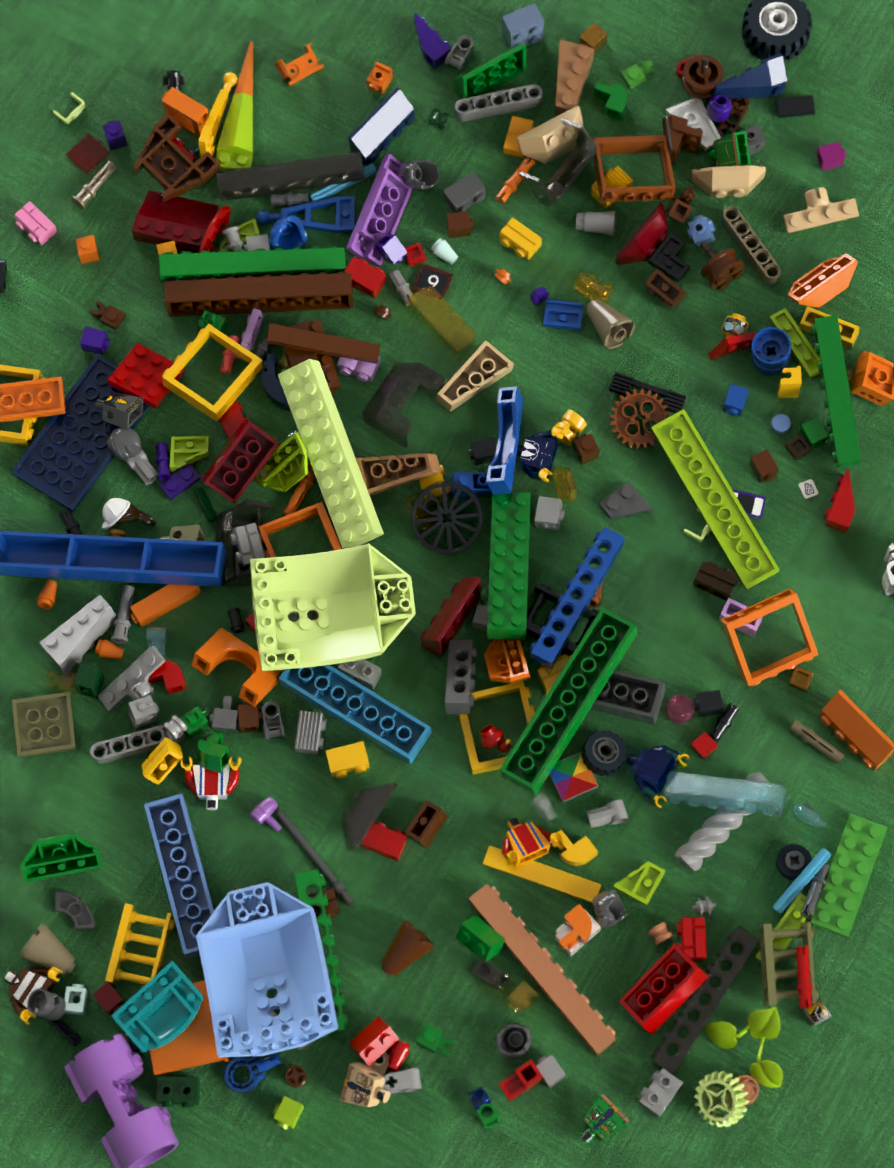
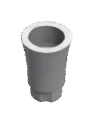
(597, 222)

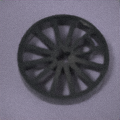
(455, 516)

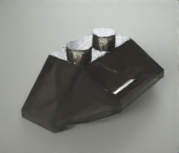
(364, 812)

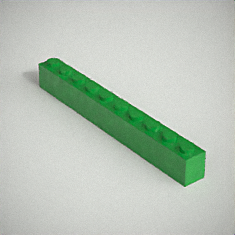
(251, 263)

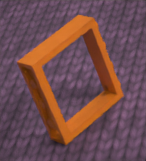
(295, 518)
(757, 611)

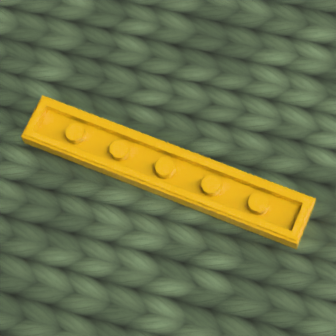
(544, 876)

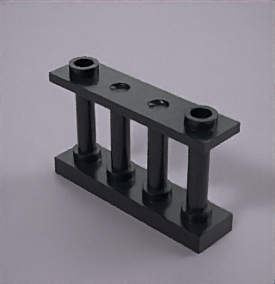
(533, 630)

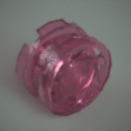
(680, 709)

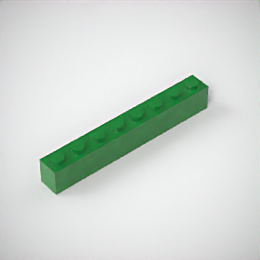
(837, 392)

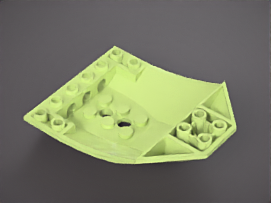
(358, 600)

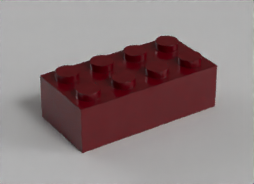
(240, 461)

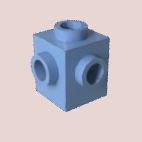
(705, 234)

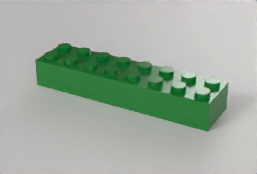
(509, 566)

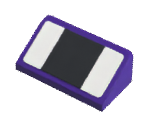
(751, 503)

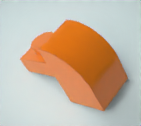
(581, 927)

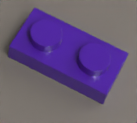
(180, 481)

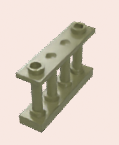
(769, 955)

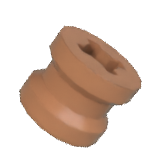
(660, 934)

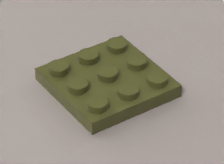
(44, 724)

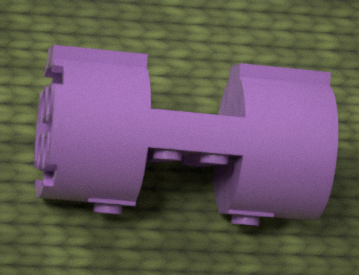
(139, 1133)

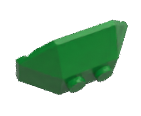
(59, 857)

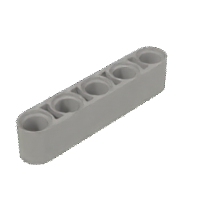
(505, 97)
(128, 741)

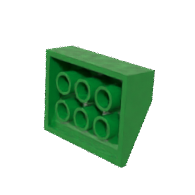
(492, 73)

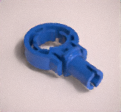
(253, 1062)

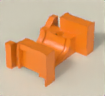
(299, 66)

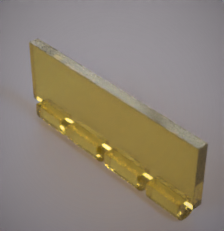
(439, 317)

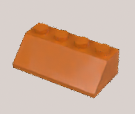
(857, 731)

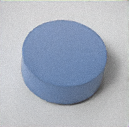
(781, 424)

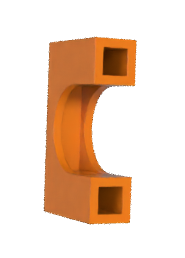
(225, 647)

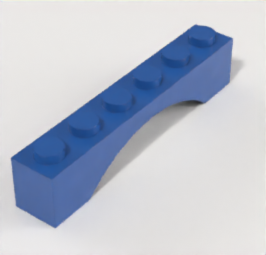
(502, 467)

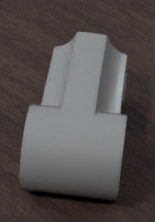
(143, 468)
(611, 813)

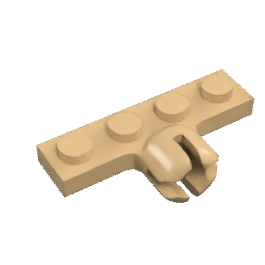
(820, 211)

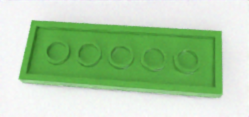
(848, 875)

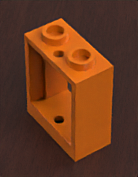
(185, 111)

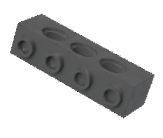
(459, 676)

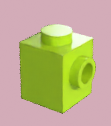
(287, 1113)

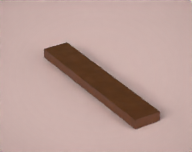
(323, 343)

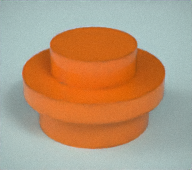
(503, 276)

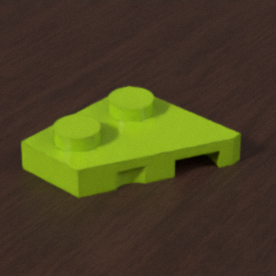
(187, 450)

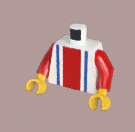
(210, 784)

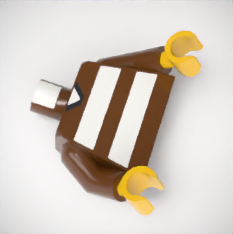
(26, 983)

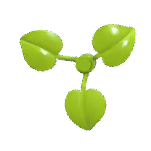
(761, 1025)

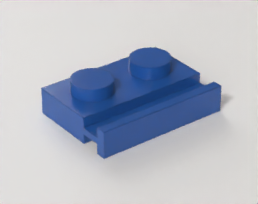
(563, 315)

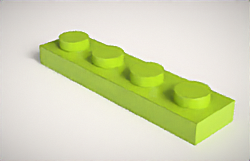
(800, 345)
(791, 920)

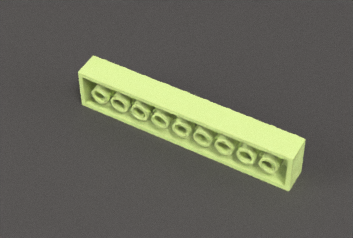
(330, 454)

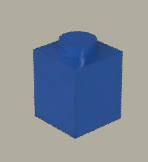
(735, 400)

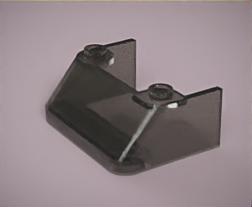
(568, 171)
(239, 515)

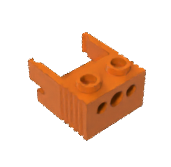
(874, 379)

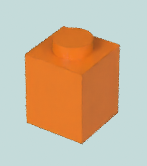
(87, 249)

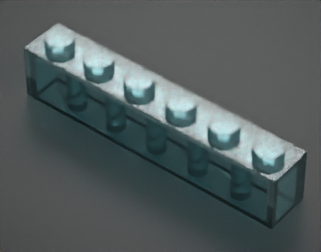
(725, 793)

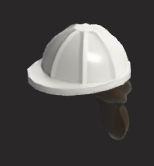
(121, 511)

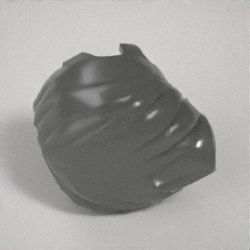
(420, 174)
(124, 443)
(608, 908)
(513, 1040)

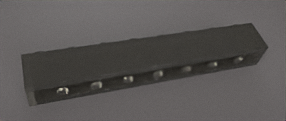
(290, 176)

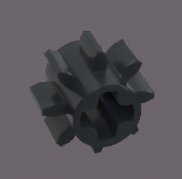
(173, 79)

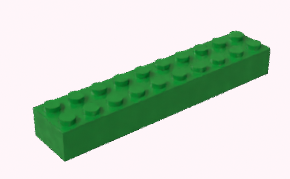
(568, 701)

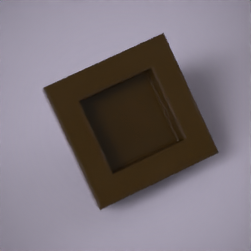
(798, 447)

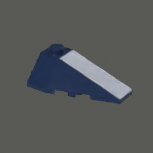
(759, 82)

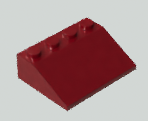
(174, 220)
(452, 616)

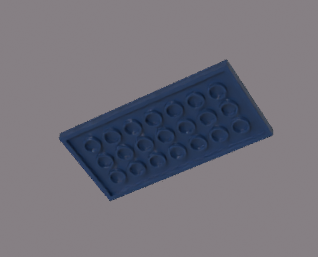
(73, 445)

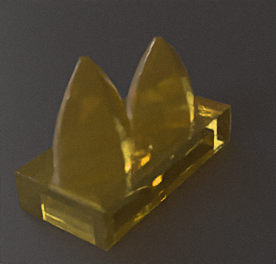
(592, 289)

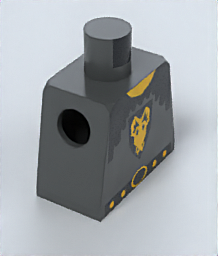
(120, 409)

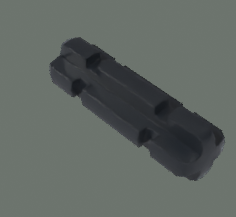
(66, 1031)

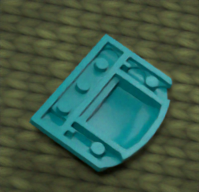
(160, 1009)

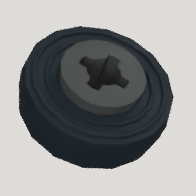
(789, 867)

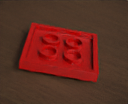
(142, 375)

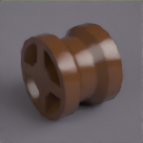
(295, 1072)

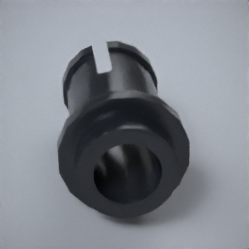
(237, 625)

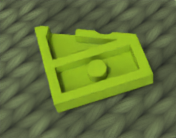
(641, 883)

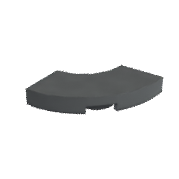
(75, 909)

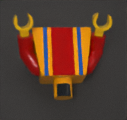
(527, 842)

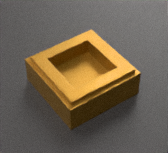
(800, 679)

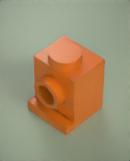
(384, 76)

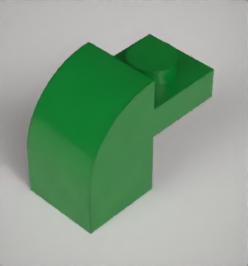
(615, 98)
(212, 753)

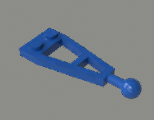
(344, 214)

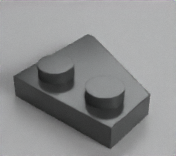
(624, 502)

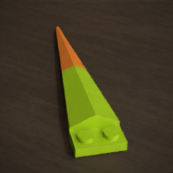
(236, 139)

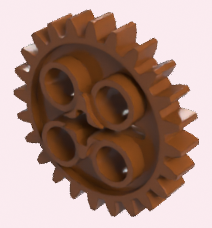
(622, 421)

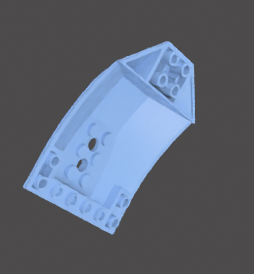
(259, 944)

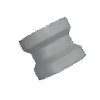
(175, 726)

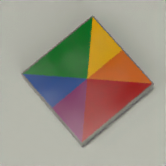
(572, 777)

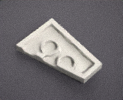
(698, 119)

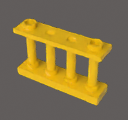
(125, 935)

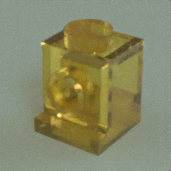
(521, 997)

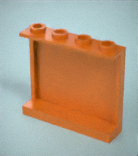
(193, 1046)

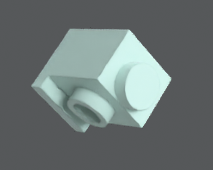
(76, 991)

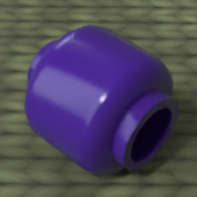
(719, 108)

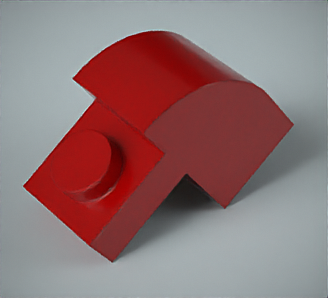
(171, 675)
(521, 1081)

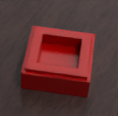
(415, 254)
(704, 745)

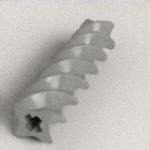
(713, 831)

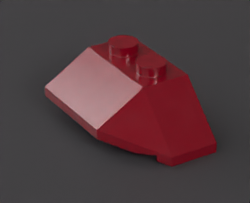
(645, 239)

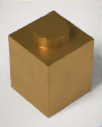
(594, 37)

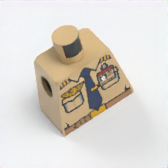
(363, 1086)

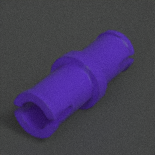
(162, 461)

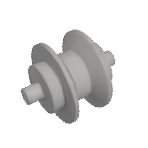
(703, 906)

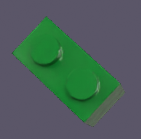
(480, 938)

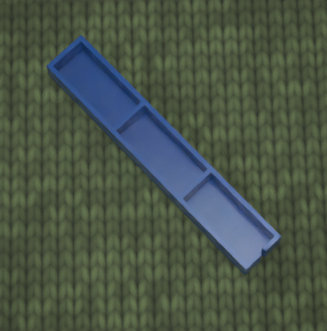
(112, 558)

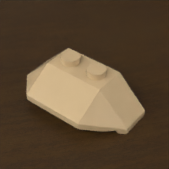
(550, 138)
(728, 180)

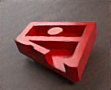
(731, 345)

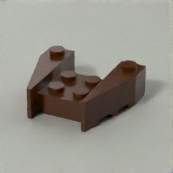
(170, 165)

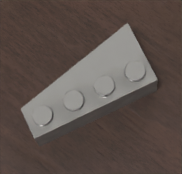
(78, 634)

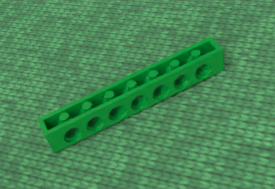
(303, 881)

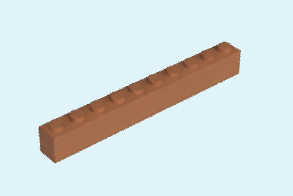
(542, 970)

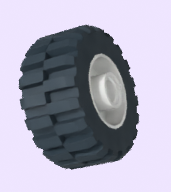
(776, 27)

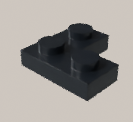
(666, 259)

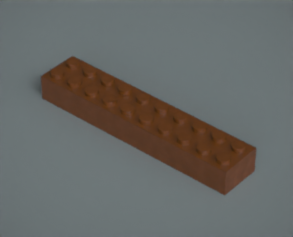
(264, 293)

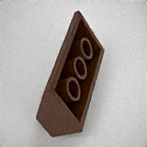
(297, 356)

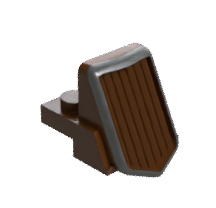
(680, 136)

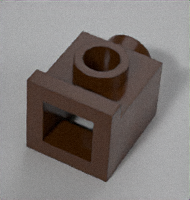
(678, 210)

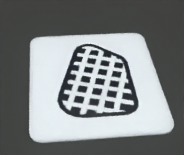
(808, 488)

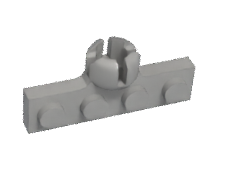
(133, 680)

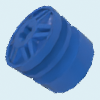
(771, 341)

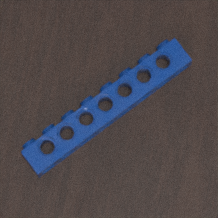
(548, 655)

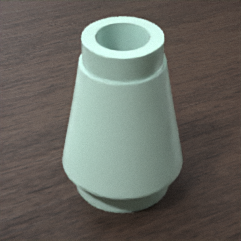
(444, 251)

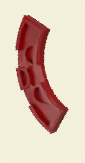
(215, 228)

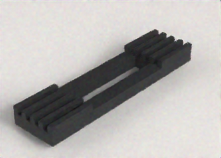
(622, 383)

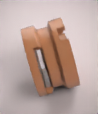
(751, 1087)

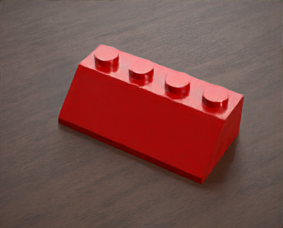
(663, 989)

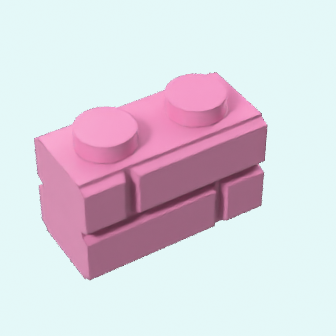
(35, 224)

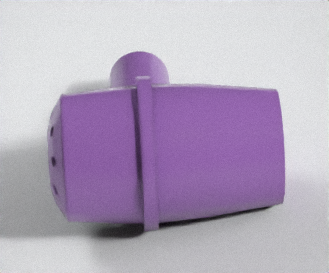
(263, 812)

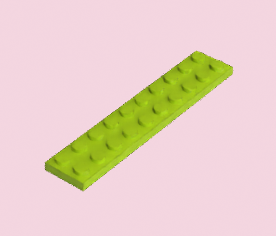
(715, 499)

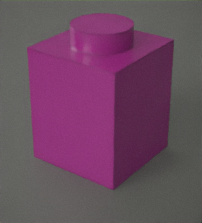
(830, 156)

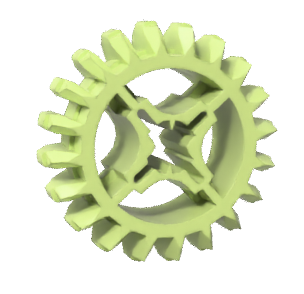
(709, 1092)

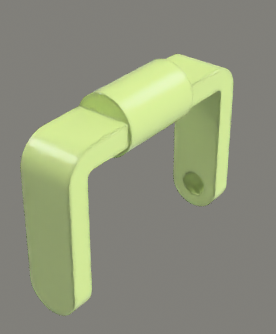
(75, 113)
(706, 531)

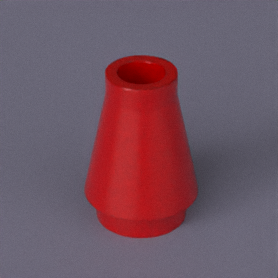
(397, 1055)

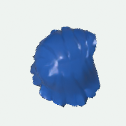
(287, 234)

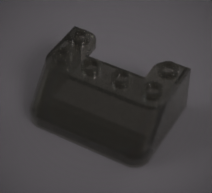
(392, 396)

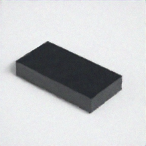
(795, 106)

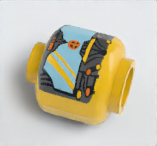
(734, 325)

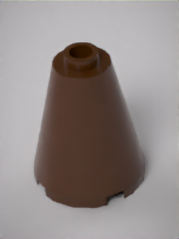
(405, 949)

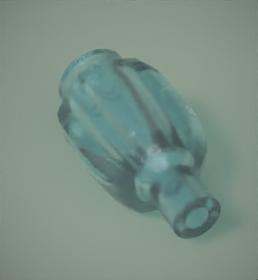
(808, 815)

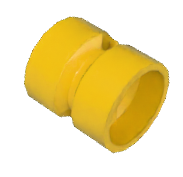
(572, 425)

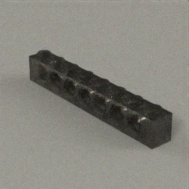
(747, 943)

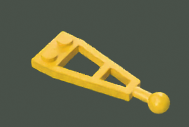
(214, 120)

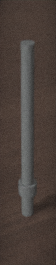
(339, 887)

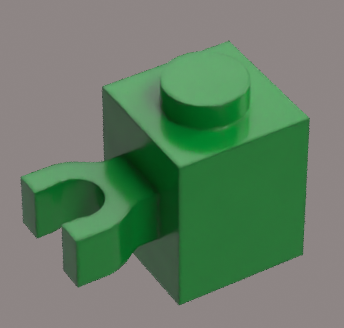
(432, 1038)

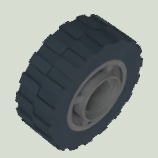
(611, 744)

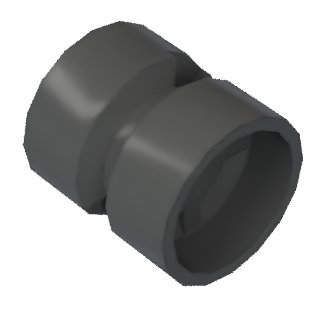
(46, 1004)

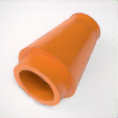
(47, 596)
(109, 650)

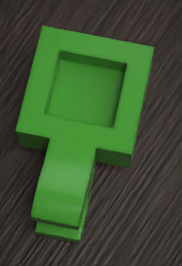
(636, 75)

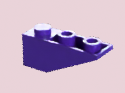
(432, 46)

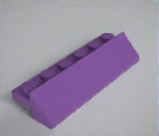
(381, 211)

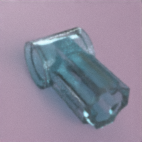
(157, 637)

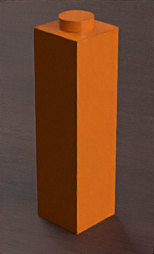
(162, 602)

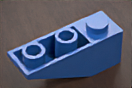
(474, 480)

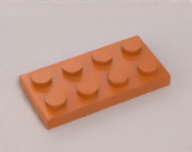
(32, 399)

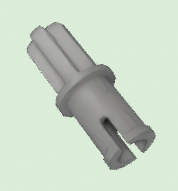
(402, 286)

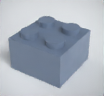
(523, 26)

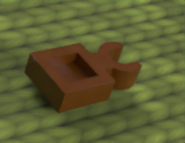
(111, 316)

